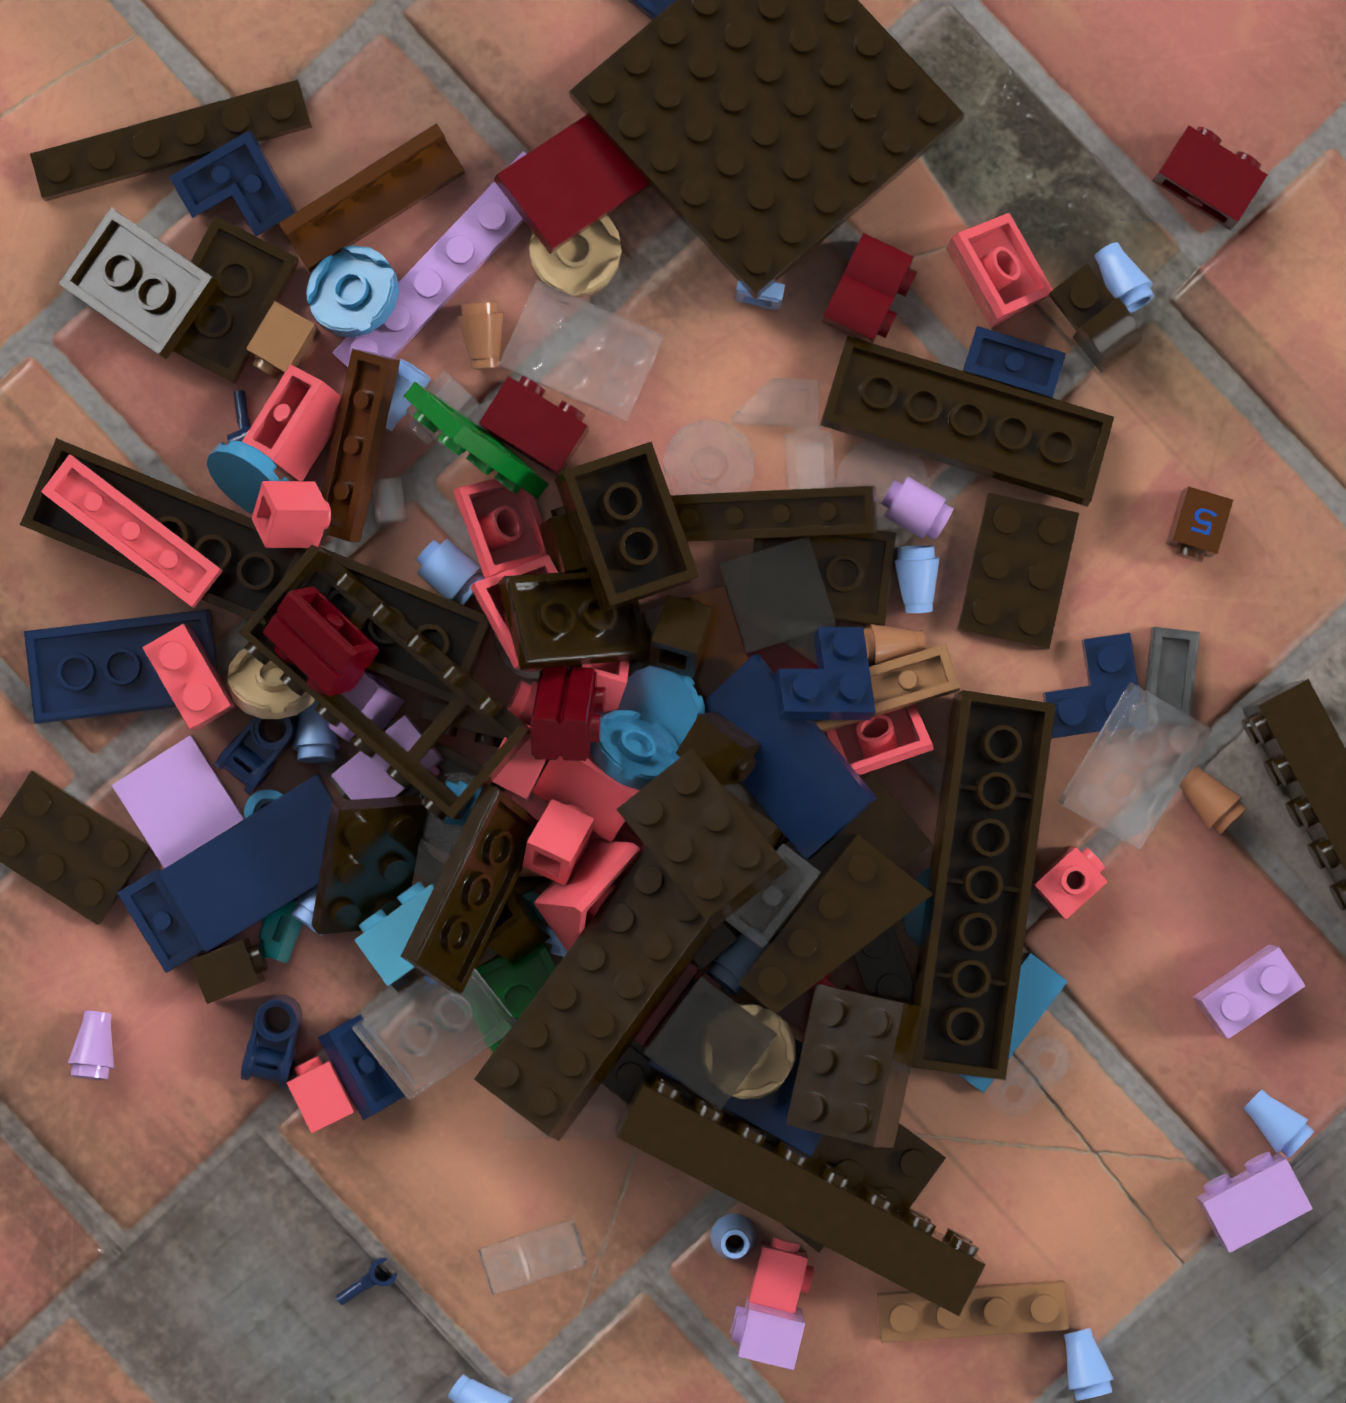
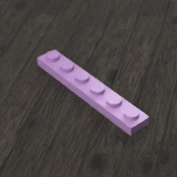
(441, 273)

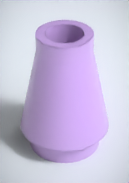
(93, 1047)

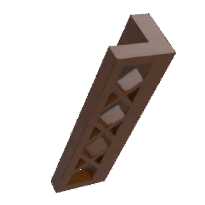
(372, 197)

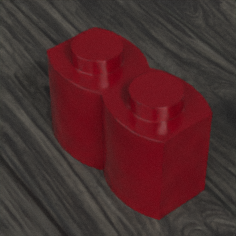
(869, 289)

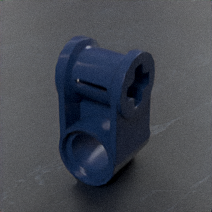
(256, 752)
(273, 1051)

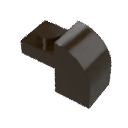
(1101, 321)

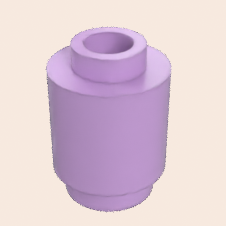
(916, 508)

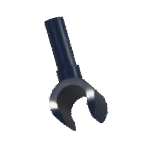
(242, 417)
(365, 1282)

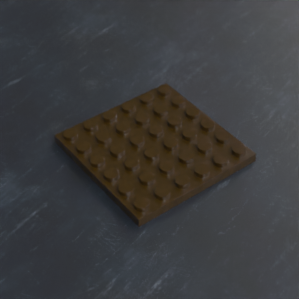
(766, 121)

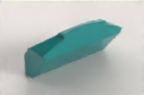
(280, 933)

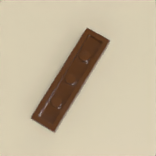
(358, 441)

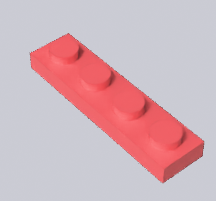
(131, 531)

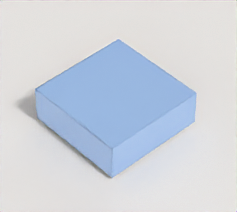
(769, 299)

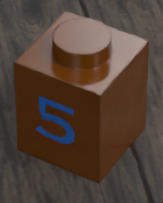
(1199, 524)

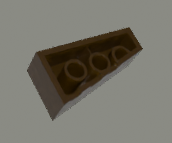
(836, 919)

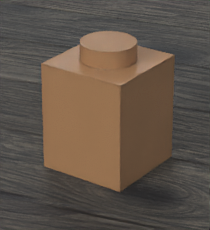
(281, 341)

